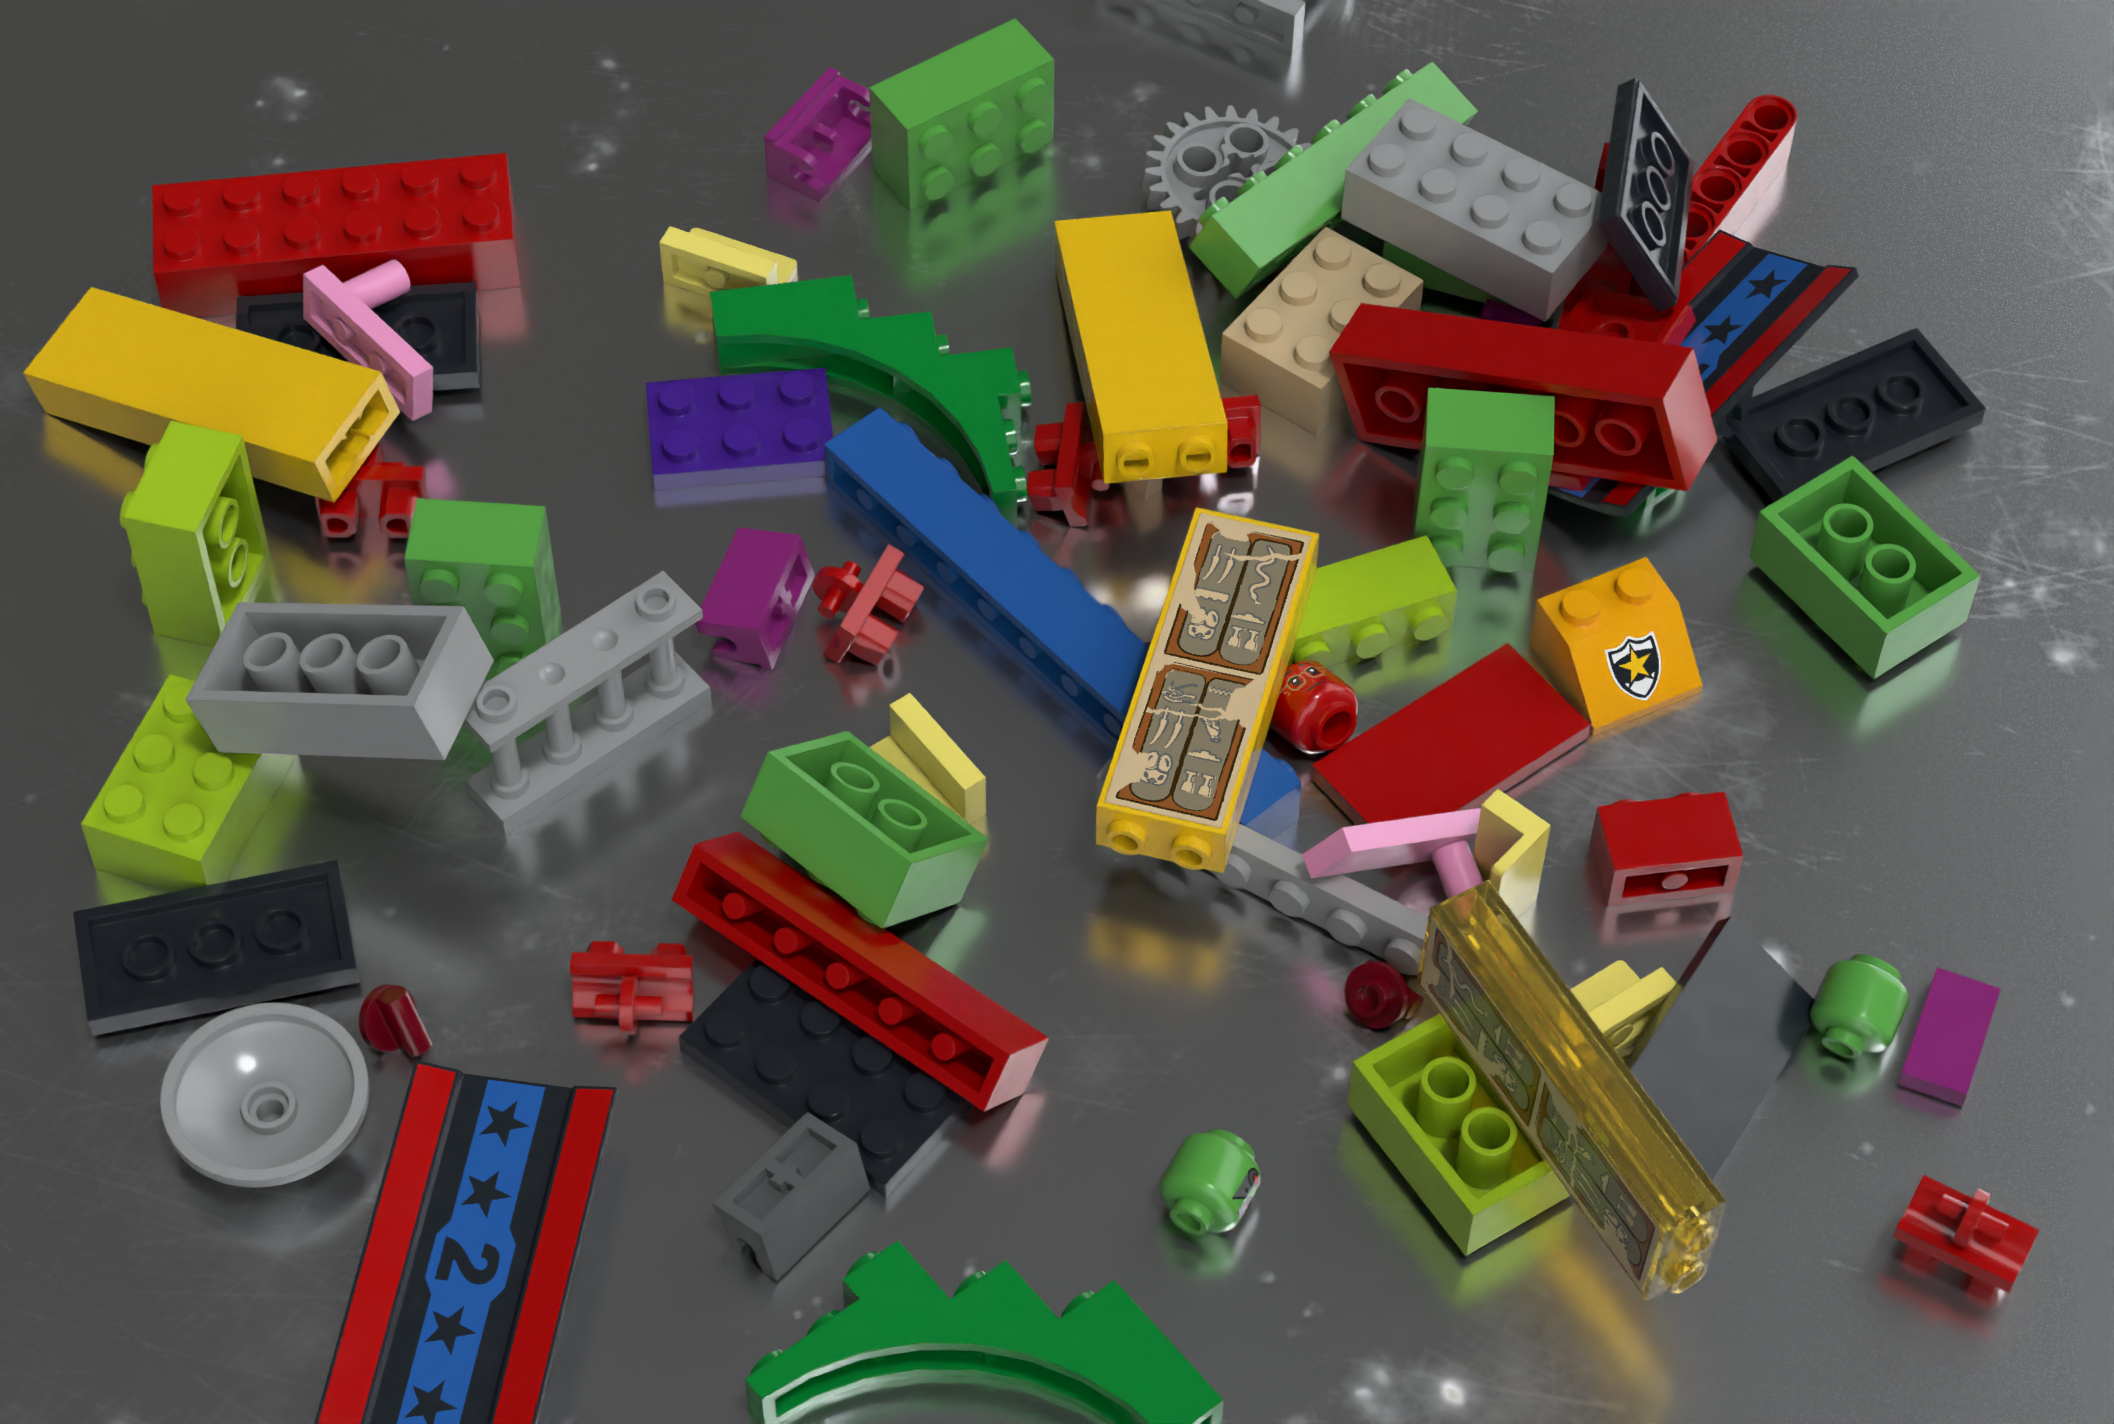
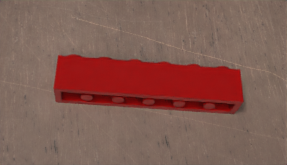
(860, 970)

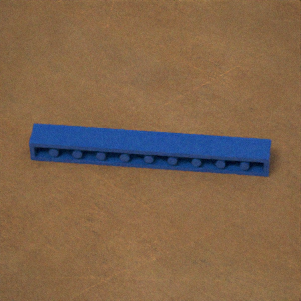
(1014, 588)

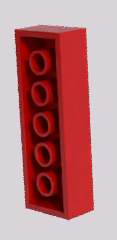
(265, 231)
(1619, 402)

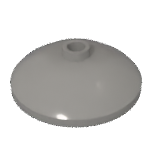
(260, 1065)

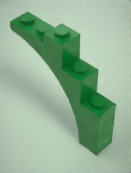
(818, 323)
(993, 1328)

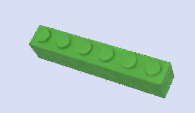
(1291, 206)

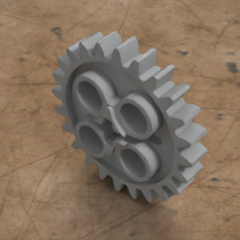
(1209, 161)

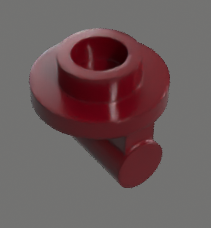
(1379, 995)
(392, 1022)

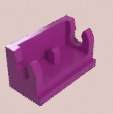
(819, 136)
(756, 595)

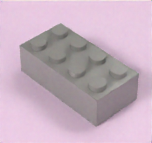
(1475, 209)
(341, 680)

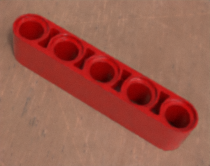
(1737, 172)

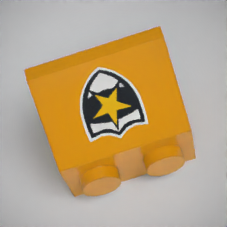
(1616, 645)

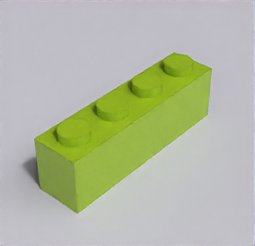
(1375, 604)

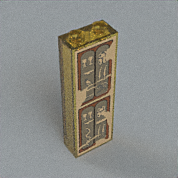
(1570, 1092)

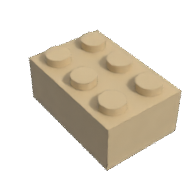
(1286, 333)

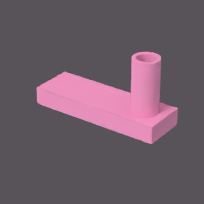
(347, 322)
(1391, 843)

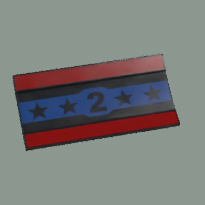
(1747, 316)
(469, 1252)

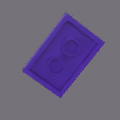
(738, 428)

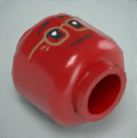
(1314, 708)

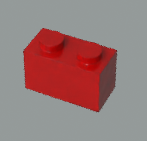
(1666, 848)

